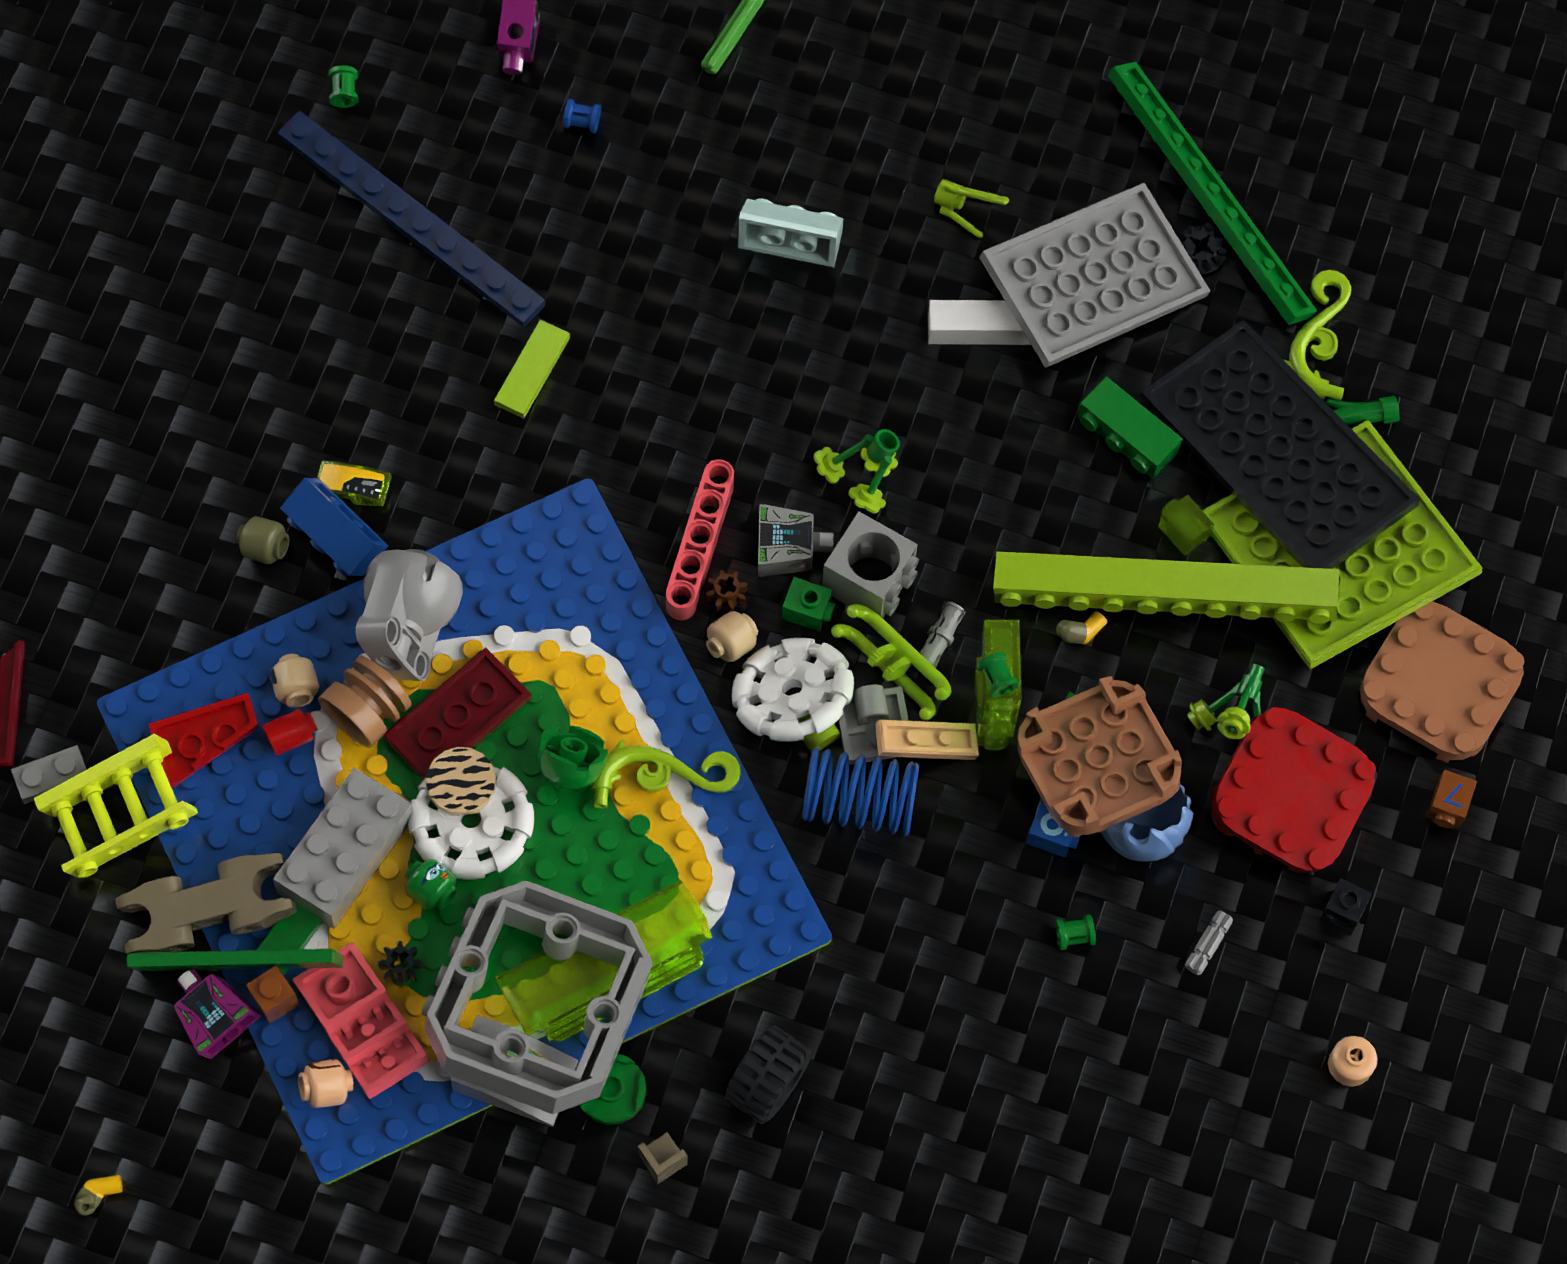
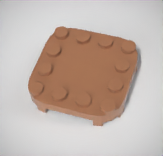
(1442, 681)
(1099, 757)

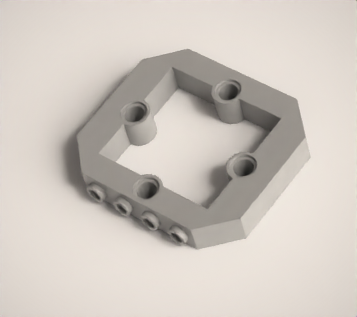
(527, 1076)

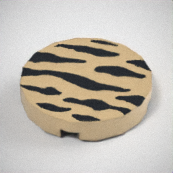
(461, 781)

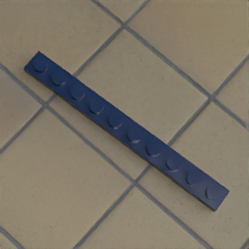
(411, 219)

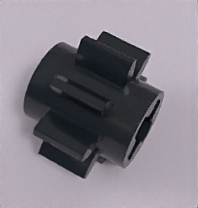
(401, 955)

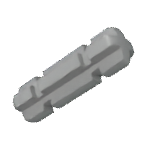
(1209, 942)

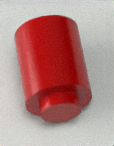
(289, 731)

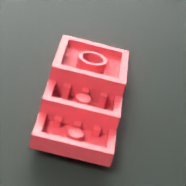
(362, 1022)

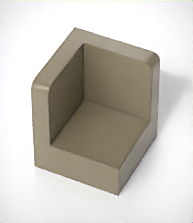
(662, 1157)

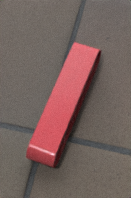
(700, 525)

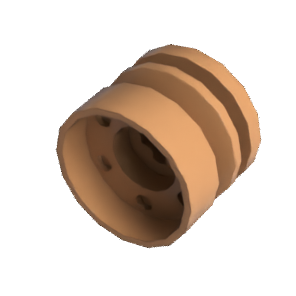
(370, 695)

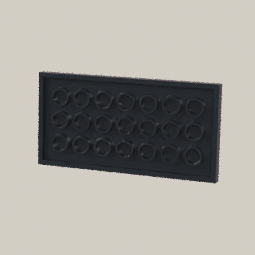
(1280, 449)

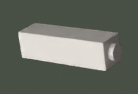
(973, 323)

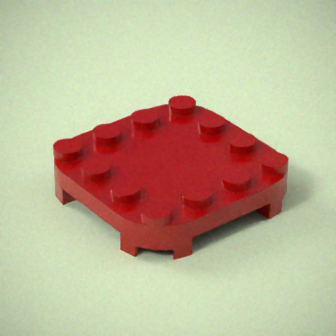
(1293, 790)

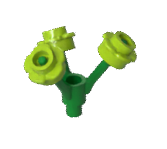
(1234, 720)

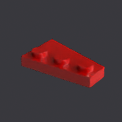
(204, 735)

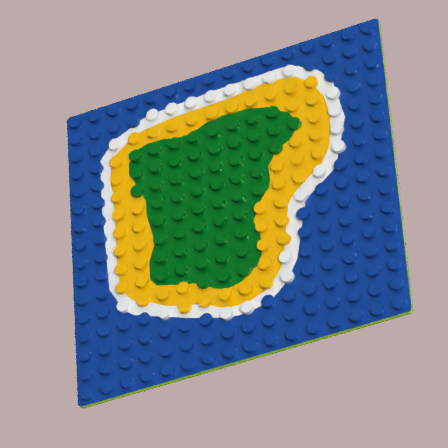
(587, 639)

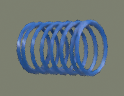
(814, 785)

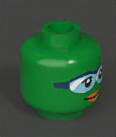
(431, 885)

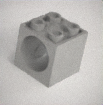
(870, 540)

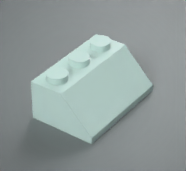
(790, 232)

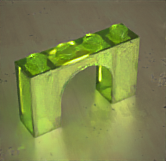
(998, 716)

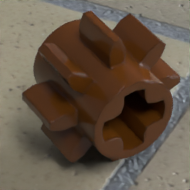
(722, 584)

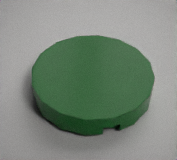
(620, 1096)

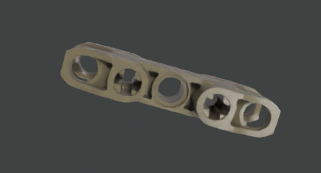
(232, 898)

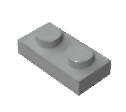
(47, 772)

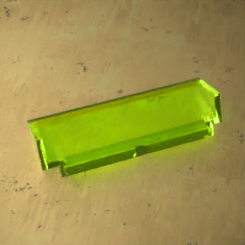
(557, 992)

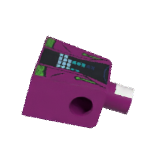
(517, 33)
(212, 1012)

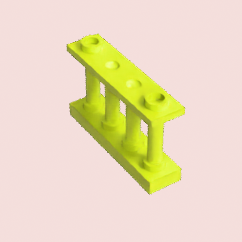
(90, 786)

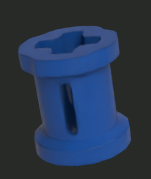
(571, 116)

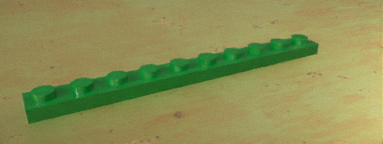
(1212, 193)

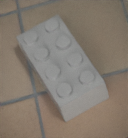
(343, 847)

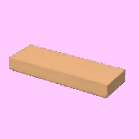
(926, 739)

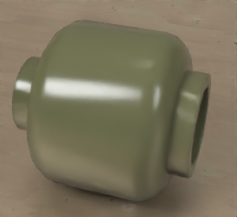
(262, 540)

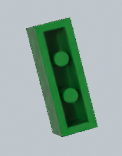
(1129, 428)

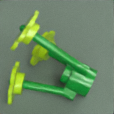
(879, 457)

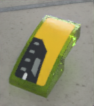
(355, 482)

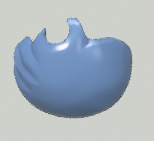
(1153, 832)

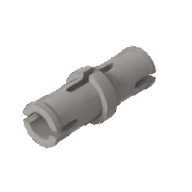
(942, 632)

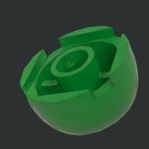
(571, 757)

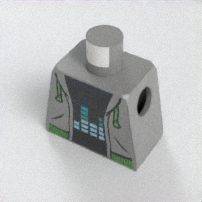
(788, 541)

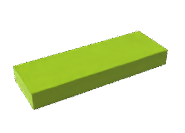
(532, 369)

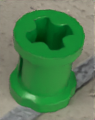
(343, 86)
(997, 674)
(1075, 932)

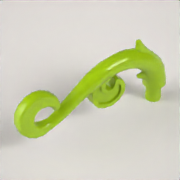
(1314, 331)
(665, 764)

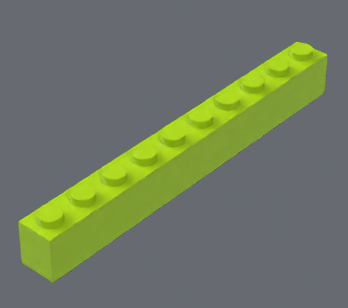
(1166, 586)

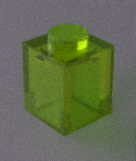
(1185, 524)

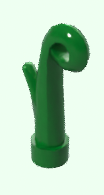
(1354, 413)

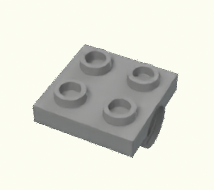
(859, 719)

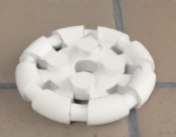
(786, 674)
(480, 838)

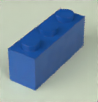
(332, 527)

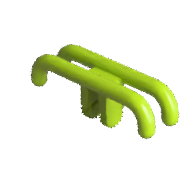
(894, 658)

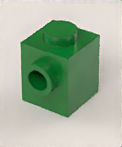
(808, 604)

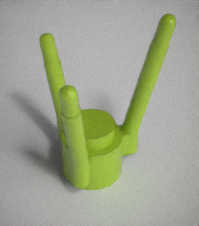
(953, 196)

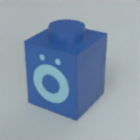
(1049, 835)

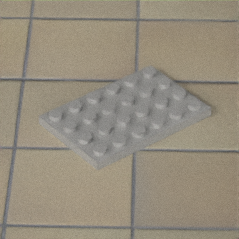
(1094, 274)

